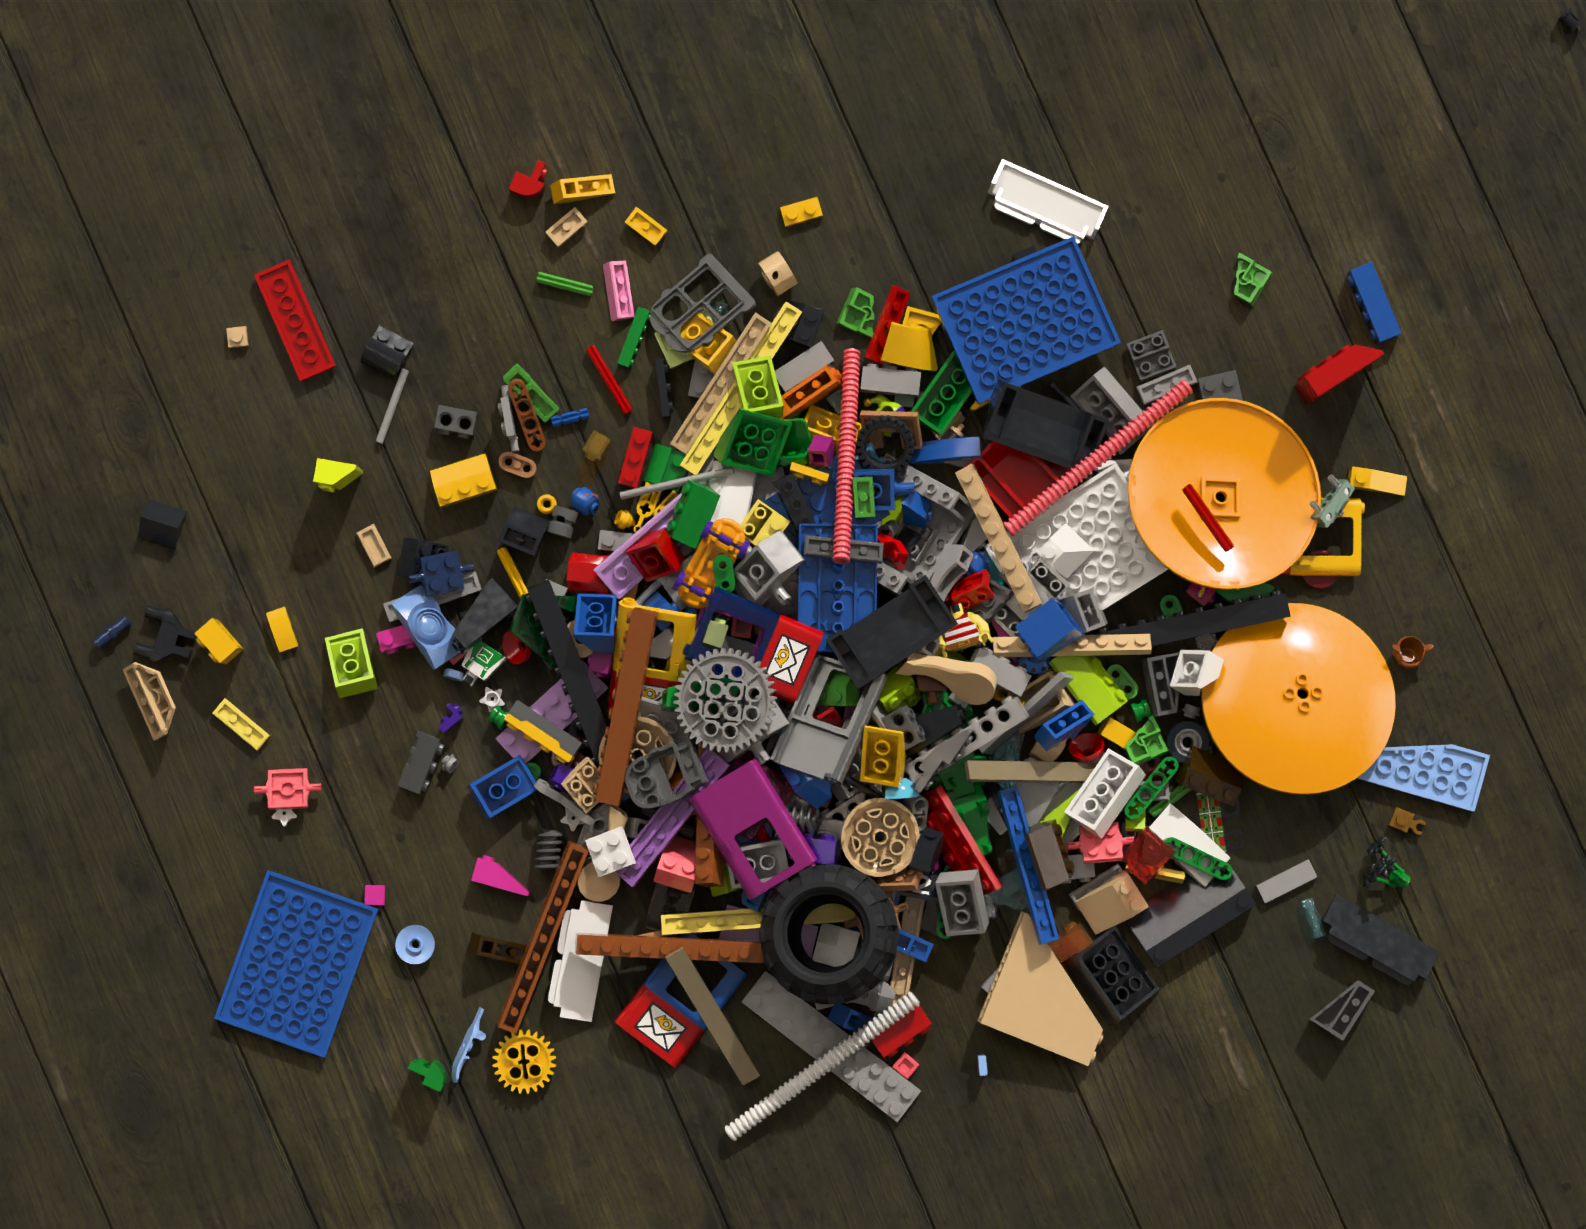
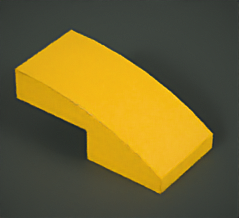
(282, 629)

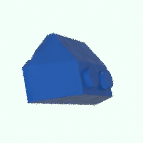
(810, 788)

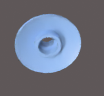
(407, 951)

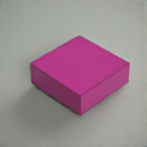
(375, 894)

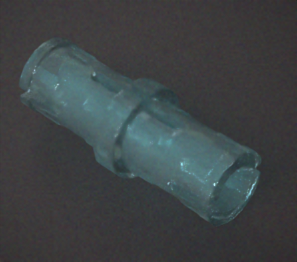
(1313, 918)

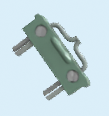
(1332, 503)

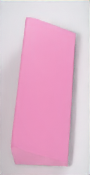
(618, 290)

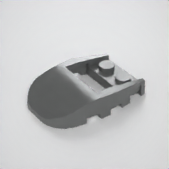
(648, 779)

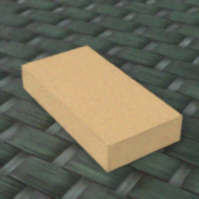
(374, 545)

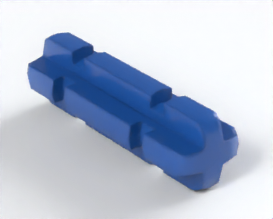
(569, 417)

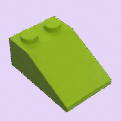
(758, 386)
(351, 663)

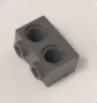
(457, 416)
(909, 725)

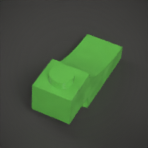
(543, 405)

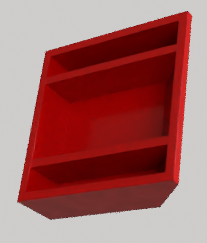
(1335, 370)
(1014, 476)

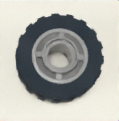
(1181, 730)

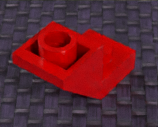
(894, 550)

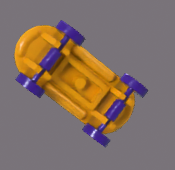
(698, 580)

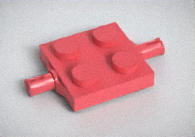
(287, 789)
(1101, 850)

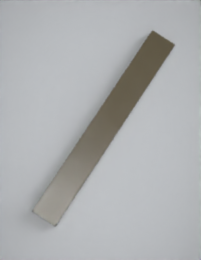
(1028, 771)
(712, 1015)

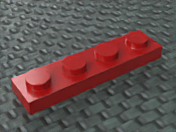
(891, 313)

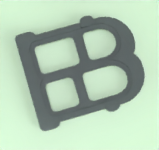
(672, 329)

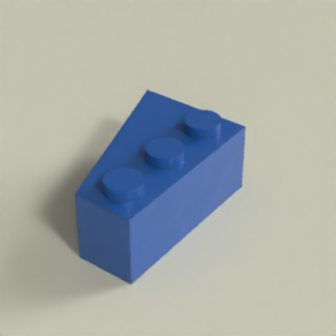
(656, 600)

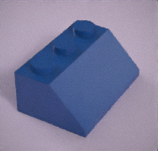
(596, 621)

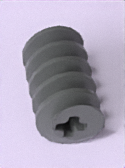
(805, 820)
(548, 849)

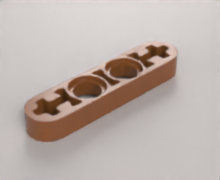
(525, 415)

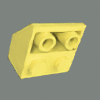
(762, 523)

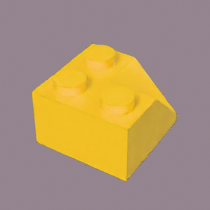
(218, 641)

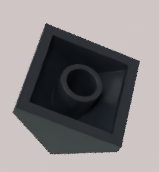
(161, 523)

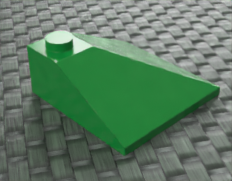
(753, 442)

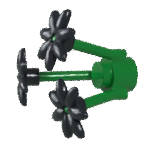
(1397, 877)

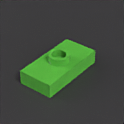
(864, 497)

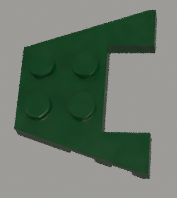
(528, 630)

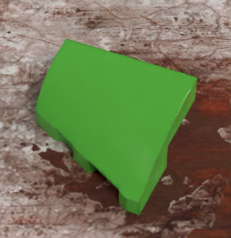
(1250, 279)
(858, 312)
(1146, 743)

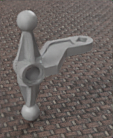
(589, 828)

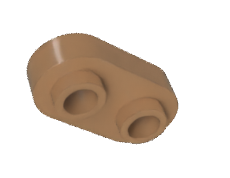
(517, 465)

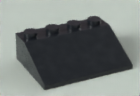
(1112, 975)

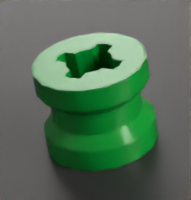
(1140, 710)
(497, 717)

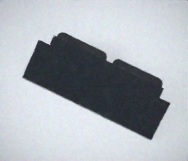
(1371, 936)

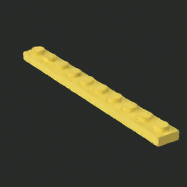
(730, 403)
(743, 919)

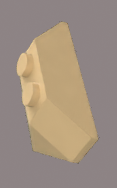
(151, 698)

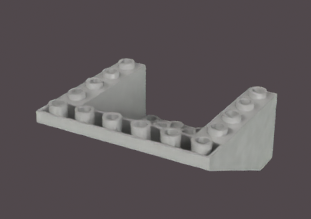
(949, 522)

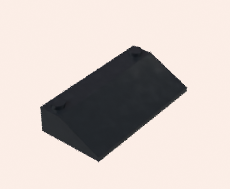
(1042, 426)
(892, 632)
(1187, 915)

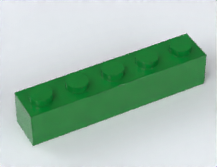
(634, 338)

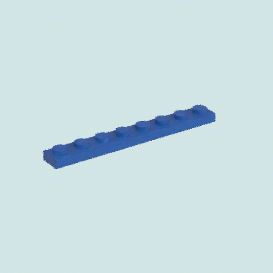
(1035, 896)

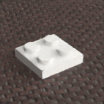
(610, 851)

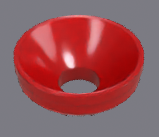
(513, 649)
(1086, 743)

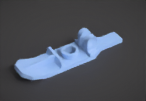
(472, 1032)

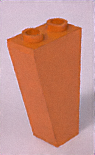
(811, 391)

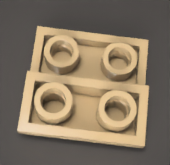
(581, 784)

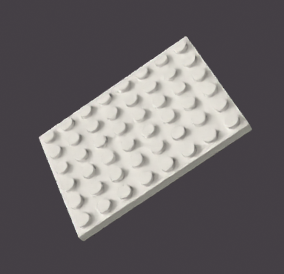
(1104, 521)

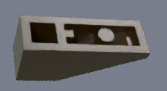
(496, 948)

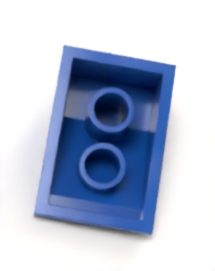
(503, 787)

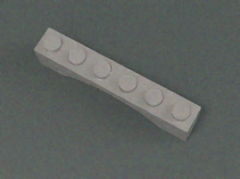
(950, 568)

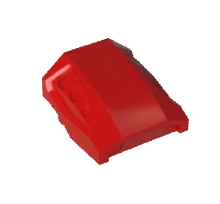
(581, 574)

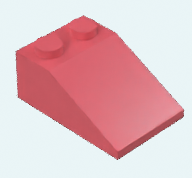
(677, 865)

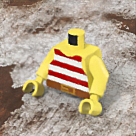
(969, 632)

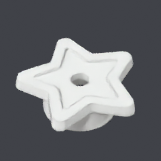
(487, 698)
(284, 818)
(568, 820)

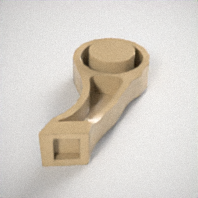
(967, 680)
(603, 887)

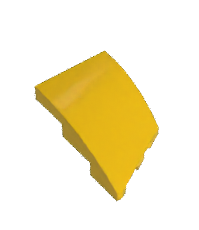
(910, 347)

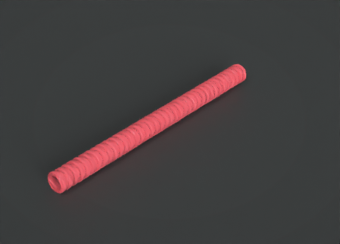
(846, 456)
(1098, 457)

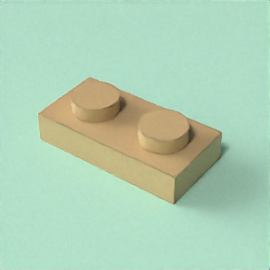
(566, 227)

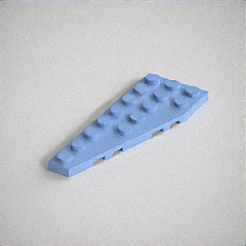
(1432, 772)

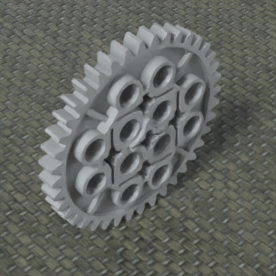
(699, 721)

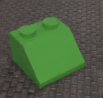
(840, 691)

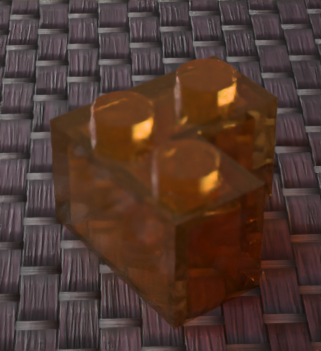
(1070, 941)

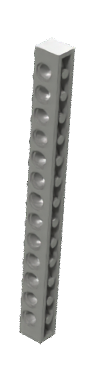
(1016, 715)

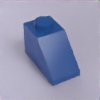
(916, 511)
(848, 1017)

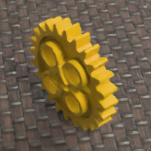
(506, 1063)

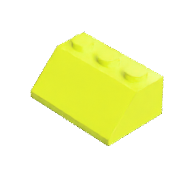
(335, 475)

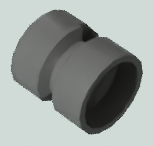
(562, 529)

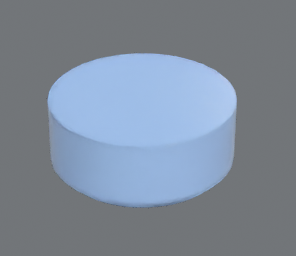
(453, 674)

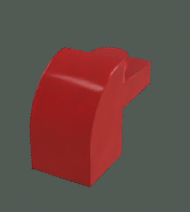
(529, 186)

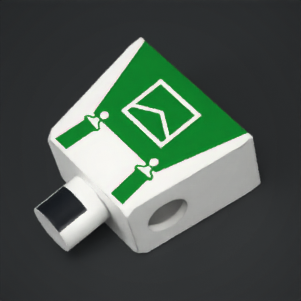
(481, 662)

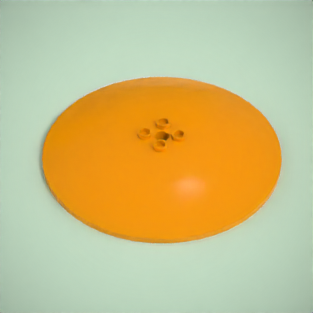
(1248, 459)
(1293, 740)

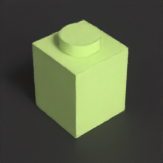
(716, 632)

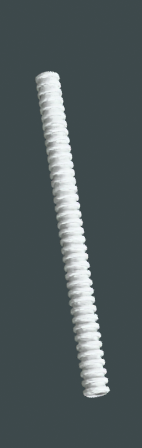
(821, 1066)

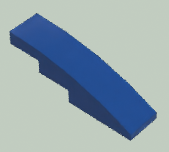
(947, 450)

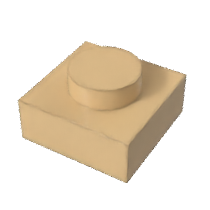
(237, 337)

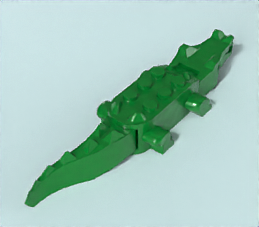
(965, 796)

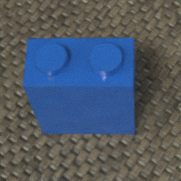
(1049, 629)

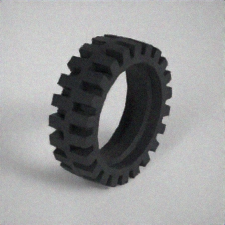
(894, 423)

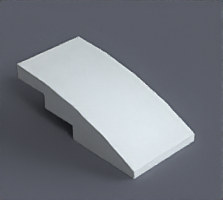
(1176, 825)

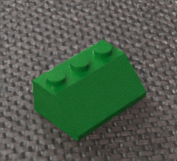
(692, 513)

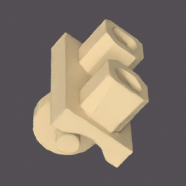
(954, 428)

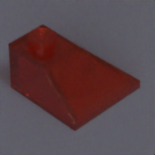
(1147, 855)

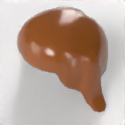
(1410, 651)

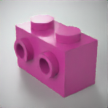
(393, 639)

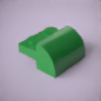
(664, 466)
(434, 1074)

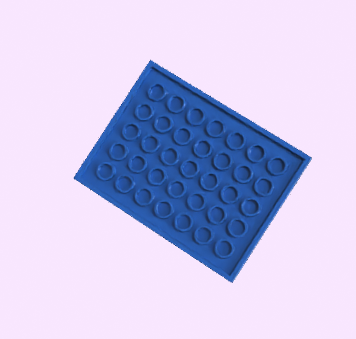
(1026, 319)
(296, 963)

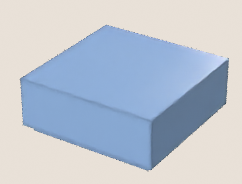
(982, 1065)

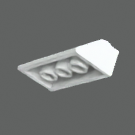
(735, 493)
(1105, 793)

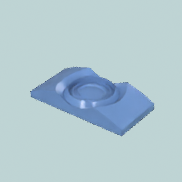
(426, 626)

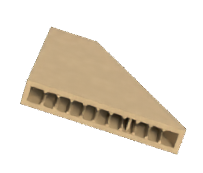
(1038, 999)

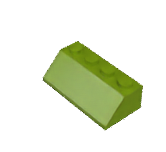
(1091, 684)

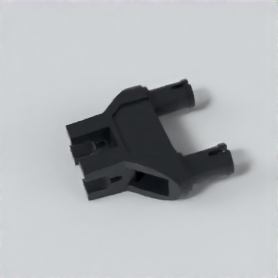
(168, 636)

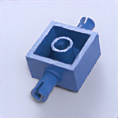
(889, 488)

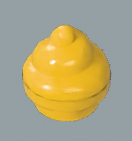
(624, 519)

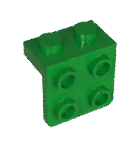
(797, 444)

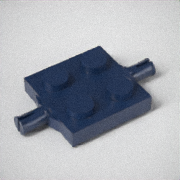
(441, 573)

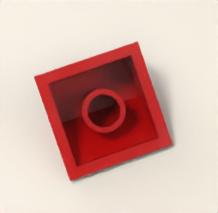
(656, 555)

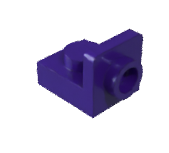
(448, 721)

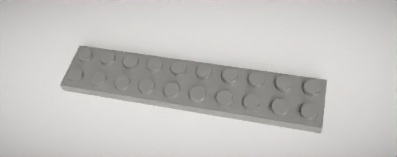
(818, 1035)

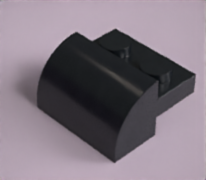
(386, 352)

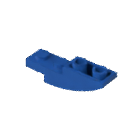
(912, 945)

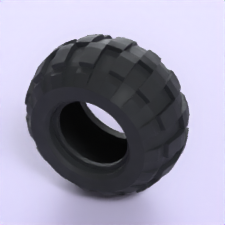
(783, 926)

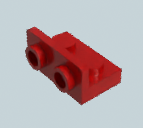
(972, 590)

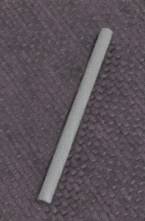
(676, 483)

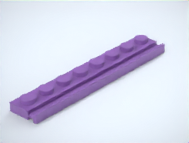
(668, 822)

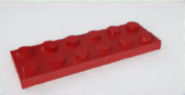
(295, 320)

